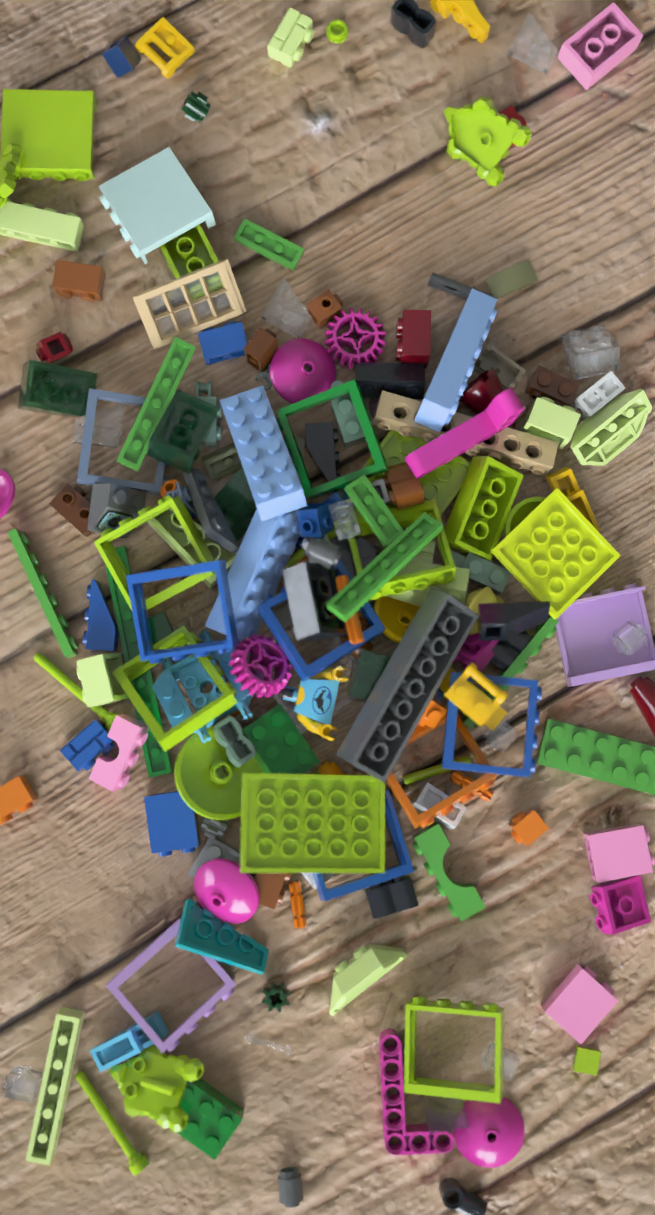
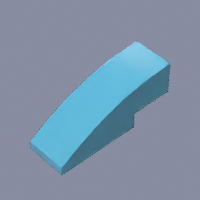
(127, 1043)

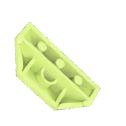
(611, 428)
(361, 972)

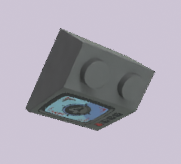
(113, 504)

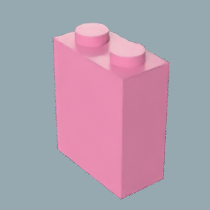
(619, 852)
(580, 1003)

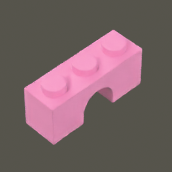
(129, 735)

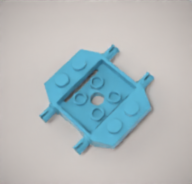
(193, 679)

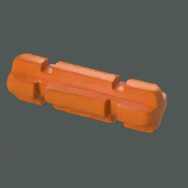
(458, 778)
(297, 904)

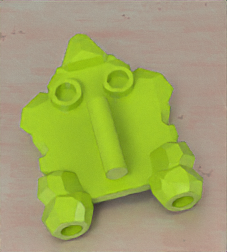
(483, 137)
(8, 164)
(156, 1085)

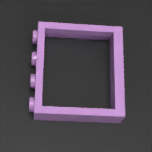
(191, 1022)

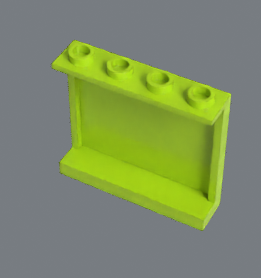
(52, 131)

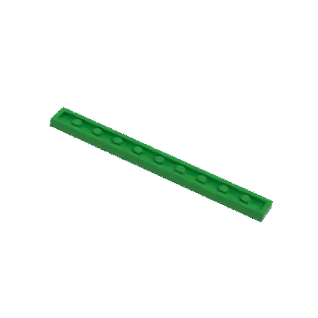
(155, 757)

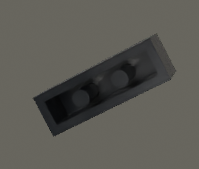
(396, 378)

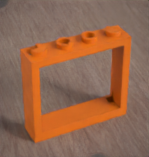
(463, 795)

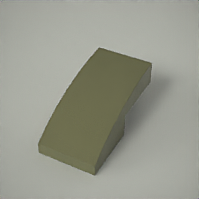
(512, 279)

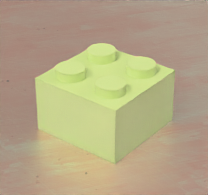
(551, 421)
(98, 681)

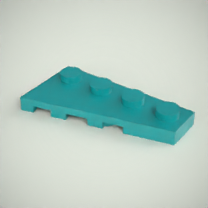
(218, 940)

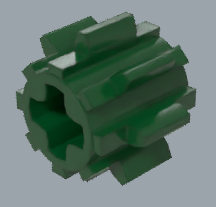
(196, 106)
(279, 1001)

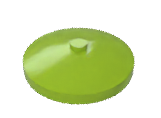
(209, 779)

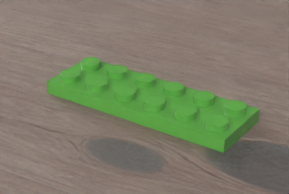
(598, 756)

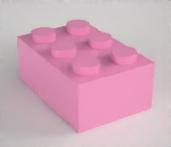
(600, 46)

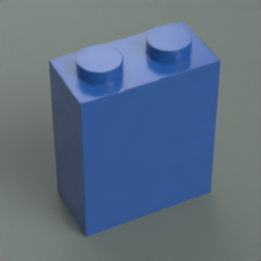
(171, 824)

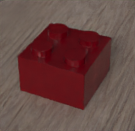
(414, 336)

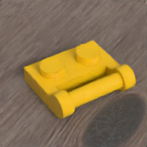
(170, 42)
(470, 700)

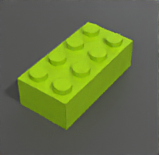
(188, 252)
(482, 506)

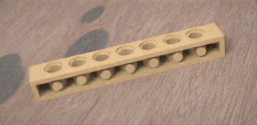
(520, 442)

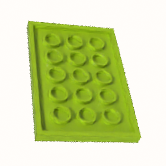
(312, 823)

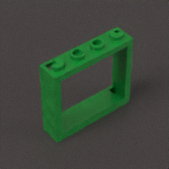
(380, 464)

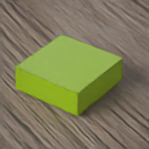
(586, 1060)

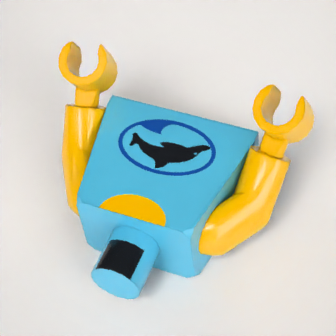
(316, 700)

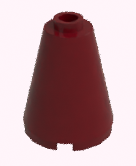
(482, 392)
(644, 696)

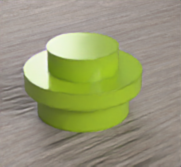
(337, 31)

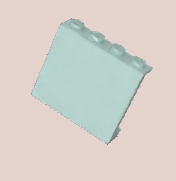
(154, 203)

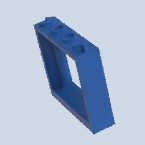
(141, 616)
(304, 671)
(531, 739)
(402, 868)

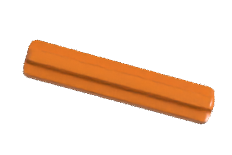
(353, 624)

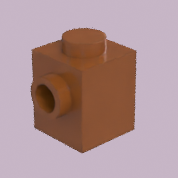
(324, 308)

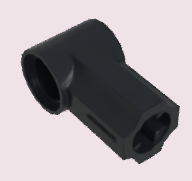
(462, 1200)

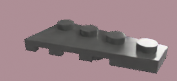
(208, 511)

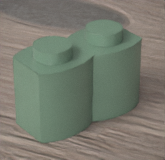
(230, 736)

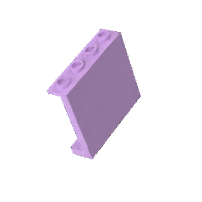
(587, 632)

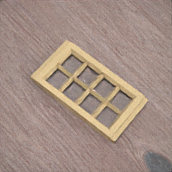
(189, 303)

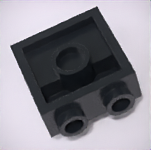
(366, 550)

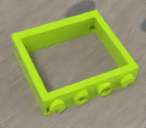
(117, 567)
(416, 580)
(136, 667)
(449, 1088)

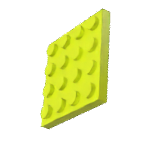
(555, 553)

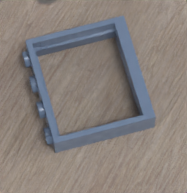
(83, 476)

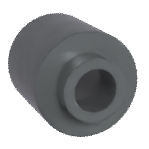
(323, 552)
(290, 1187)

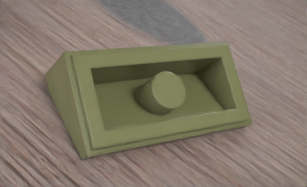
(222, 462)

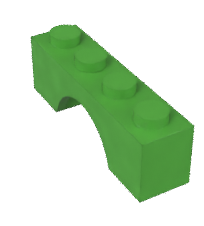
(462, 897)

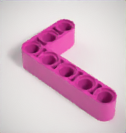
(494, 419)
(396, 1103)

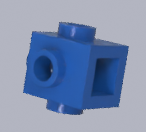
(314, 520)

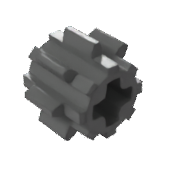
(214, 828)

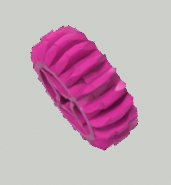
(347, 341)
(255, 677)

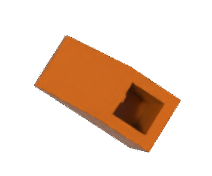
(15, 796)

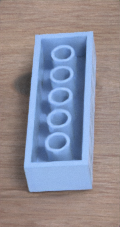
(457, 361)
(263, 453)
(257, 571)

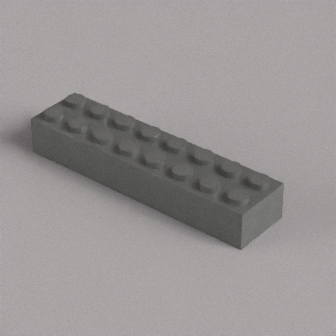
(407, 684)

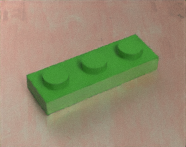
(269, 244)
(374, 510)

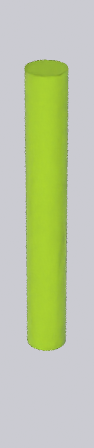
(432, 771)

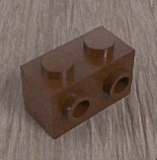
(553, 386)
(73, 507)

